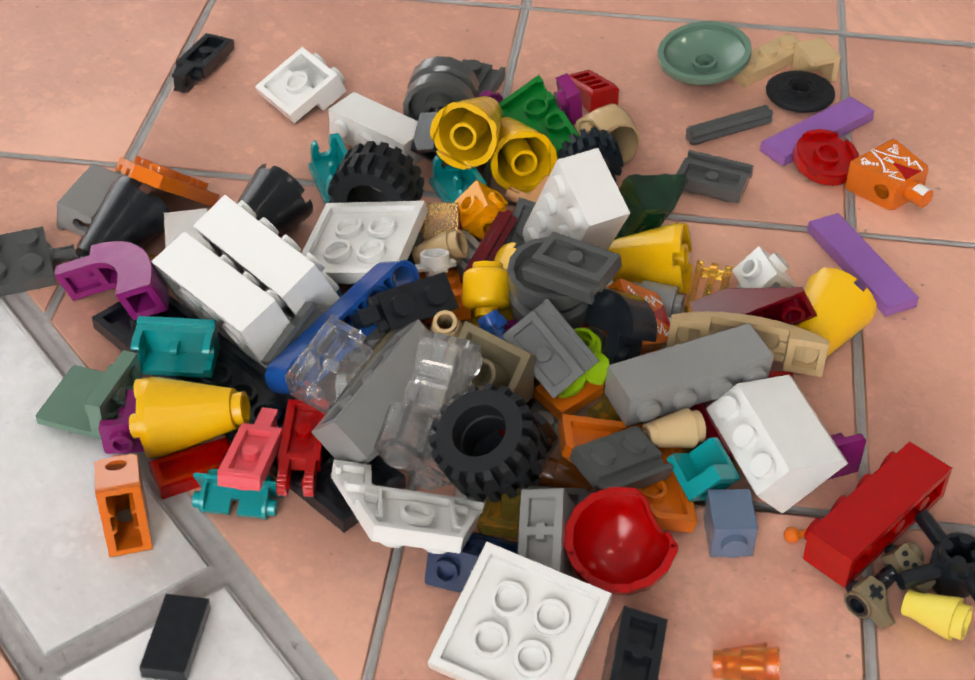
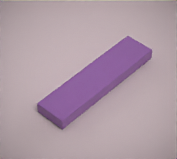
(838, 118)
(862, 262)

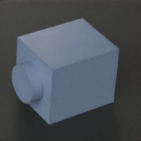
(730, 523)

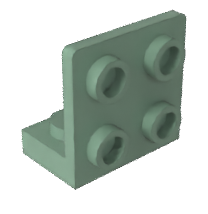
(90, 396)

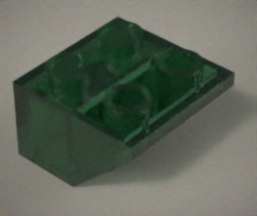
(649, 200)

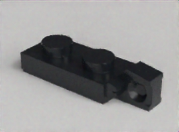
(200, 60)
(406, 304)

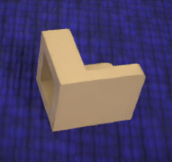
(816, 56)

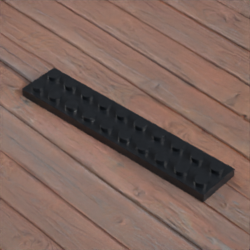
(243, 373)

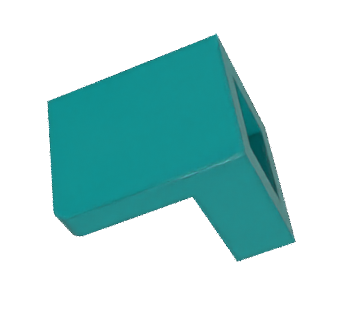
(704, 469)

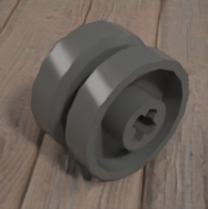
(438, 83)
(527, 296)

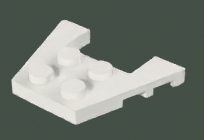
(407, 516)

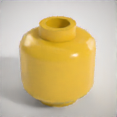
(485, 288)

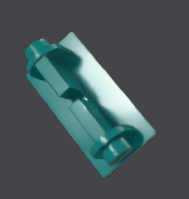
(219, 499)

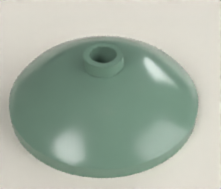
(704, 53)

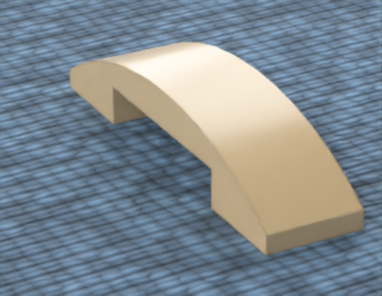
(795, 347)

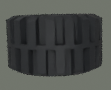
(377, 168)
(471, 419)

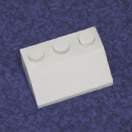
(776, 439)

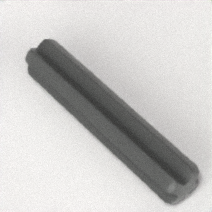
(729, 124)

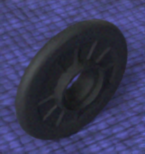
(815, 95)

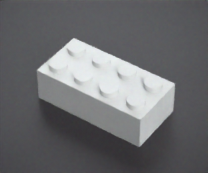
(579, 202)
(266, 256)
(218, 292)

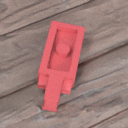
(251, 453)

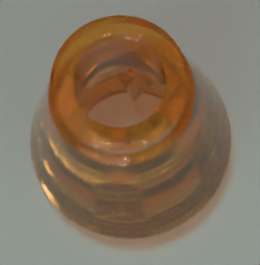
(747, 662)

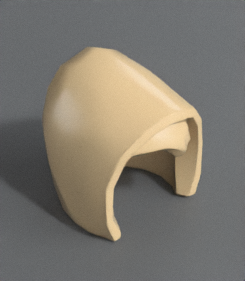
(615, 122)

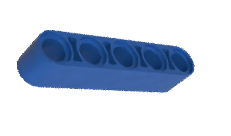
(374, 281)

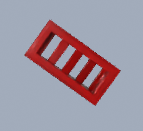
(595, 90)

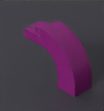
(117, 267)

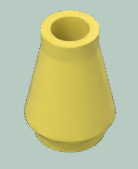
(939, 613)

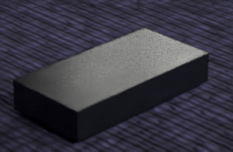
(175, 637)

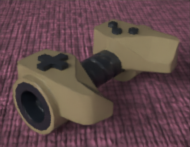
(868, 595)

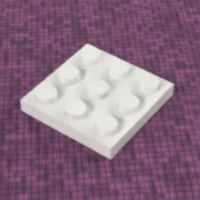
(361, 234)
(519, 622)

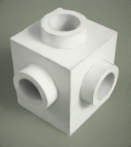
(763, 271)

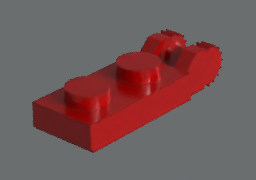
(299, 448)

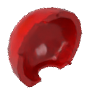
(618, 542)

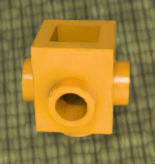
(479, 208)

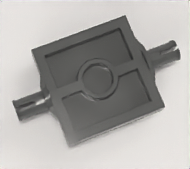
(29, 261)

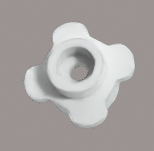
(435, 261)

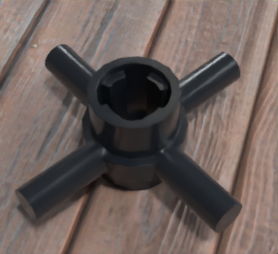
(950, 562)

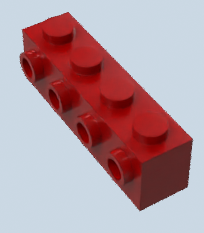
(875, 513)

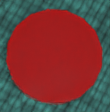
(824, 156)

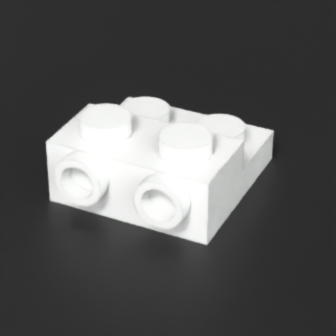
(301, 85)

